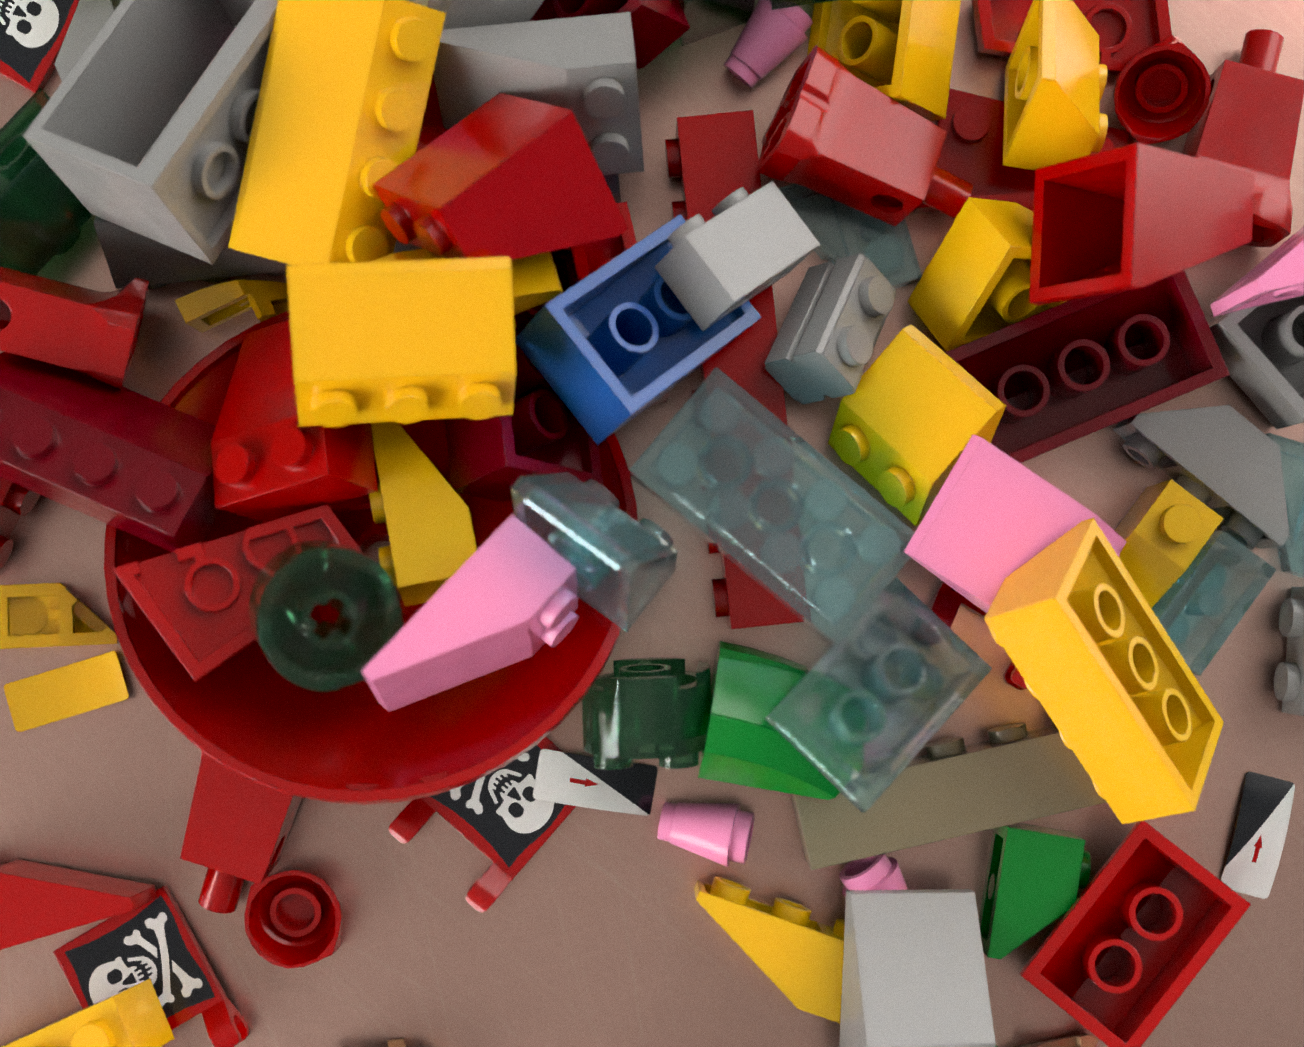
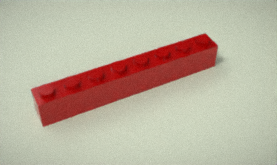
(713, 160)

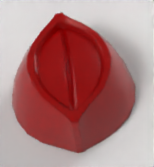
(1162, 92)
(293, 919)

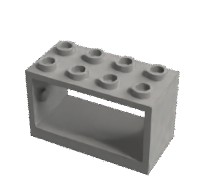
(126, 95)

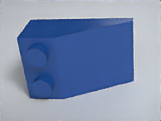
(623, 338)

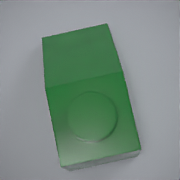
(1029, 883)

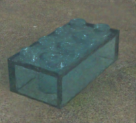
(774, 506)

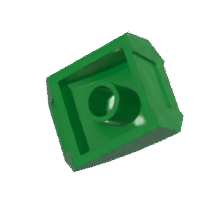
(738, 739)

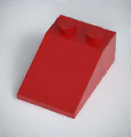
(263, 457)

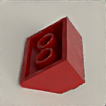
(1135, 938)

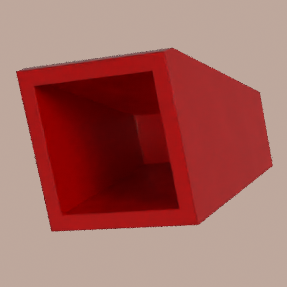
(502, 185)
(1132, 220)

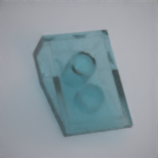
(615, 557)
(878, 695)

